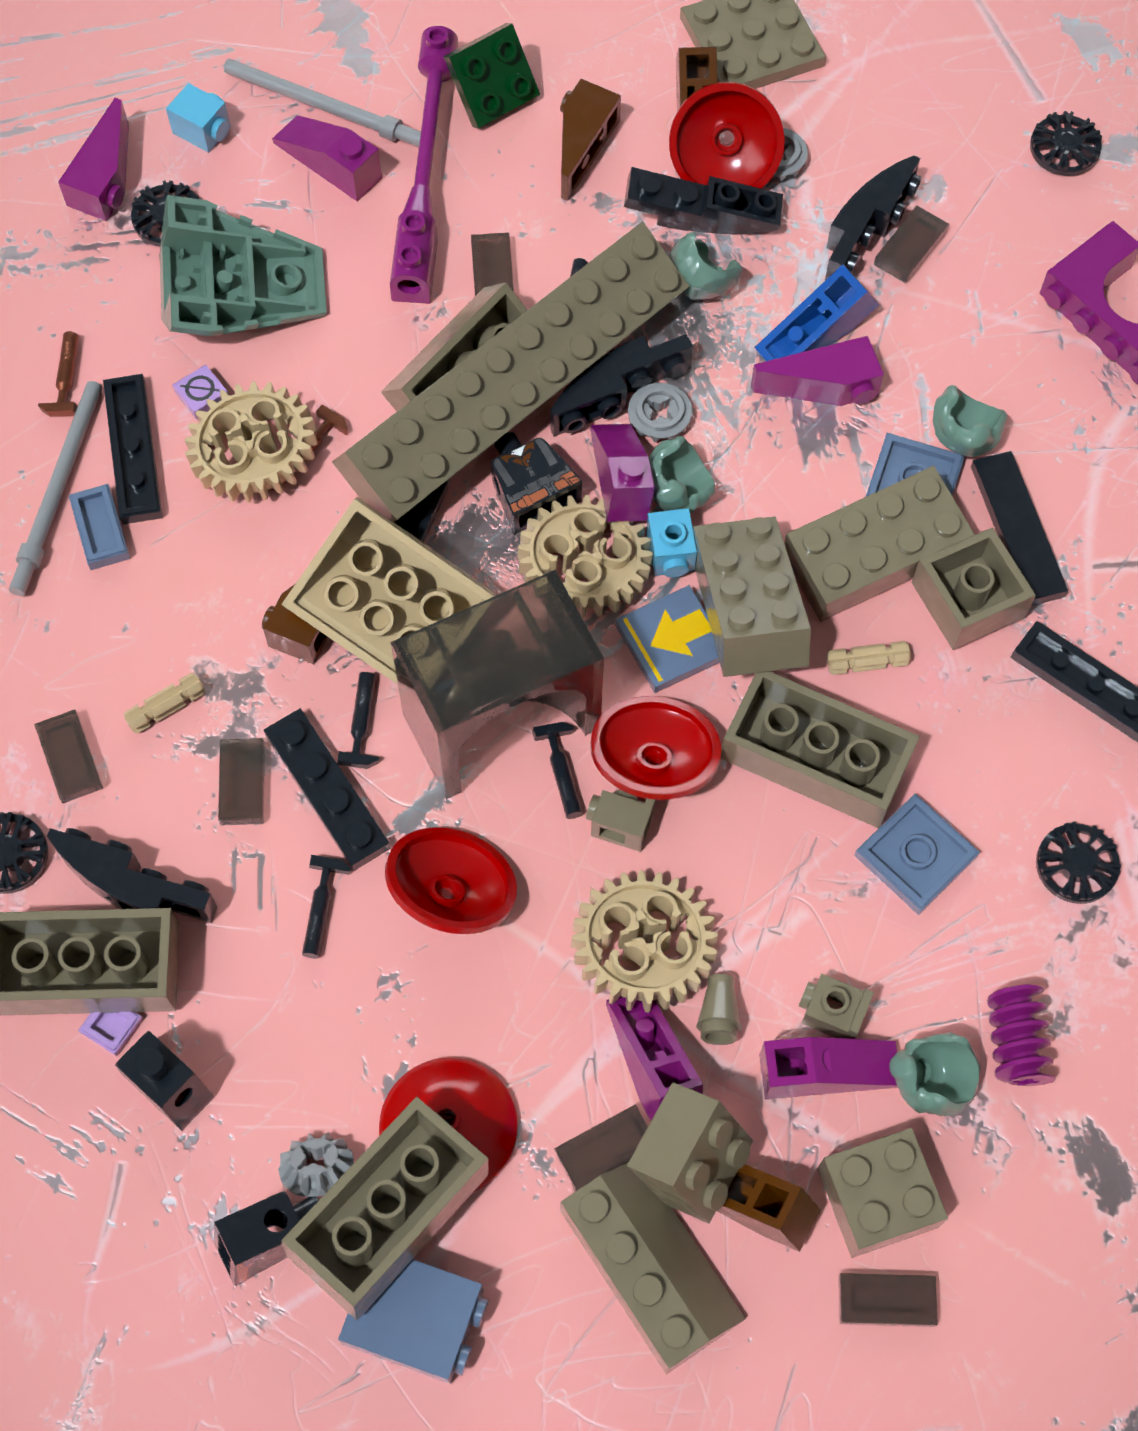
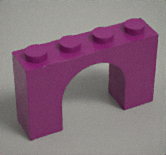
(1077, 291)

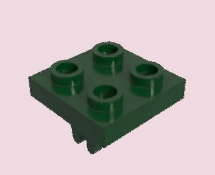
(492, 75)

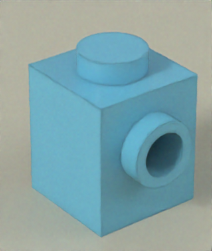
(198, 117)
(671, 542)

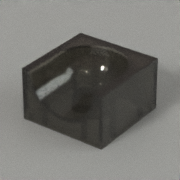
(491, 659)

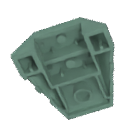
(232, 275)

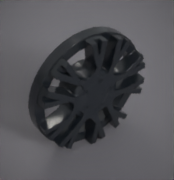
(1066, 143)
(154, 218)
(13, 852)
(1078, 863)

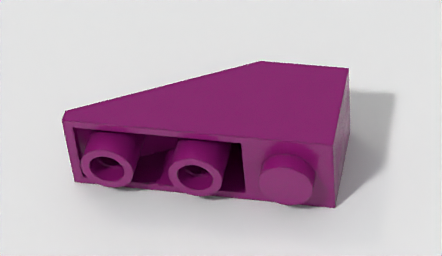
(825, 1066)

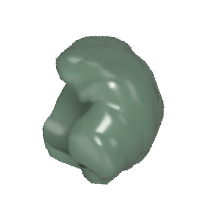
(702, 276)
(967, 424)
(679, 476)
(937, 1074)

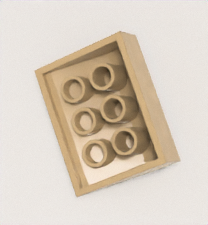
(377, 586)

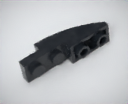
(708, 208)
(871, 213)
(604, 385)
(116, 877)

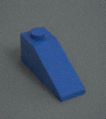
(821, 318)

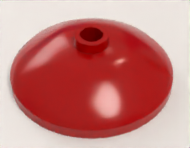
(730, 107)
(655, 747)
(450, 880)
(469, 1092)

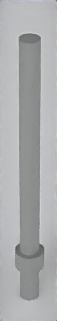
(387, 126)
(31, 553)

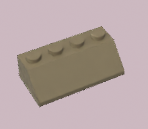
(471, 328)
(651, 1266)

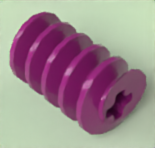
(1018, 1036)

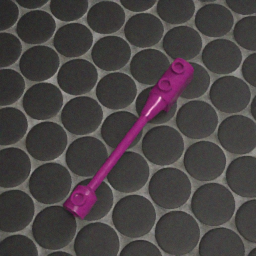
(416, 227)

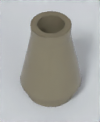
(719, 1013)

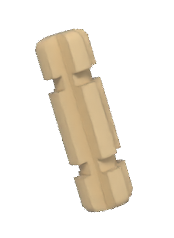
(868, 657)
(164, 702)

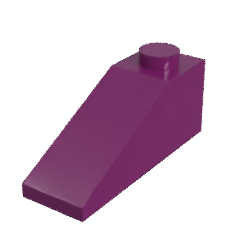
(333, 154)
(98, 171)
(826, 375)
(622, 472)
(651, 1053)

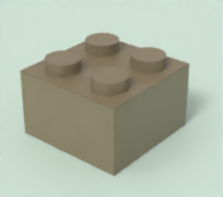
(973, 588)
(691, 1152)
(882, 1192)

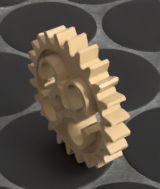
(251, 441)
(586, 554)
(657, 974)

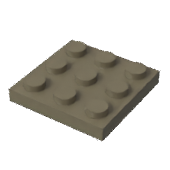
(754, 39)

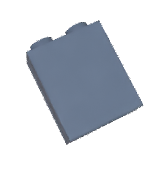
(420, 1322)

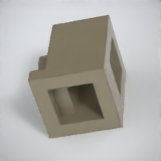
(620, 818)
(834, 1022)

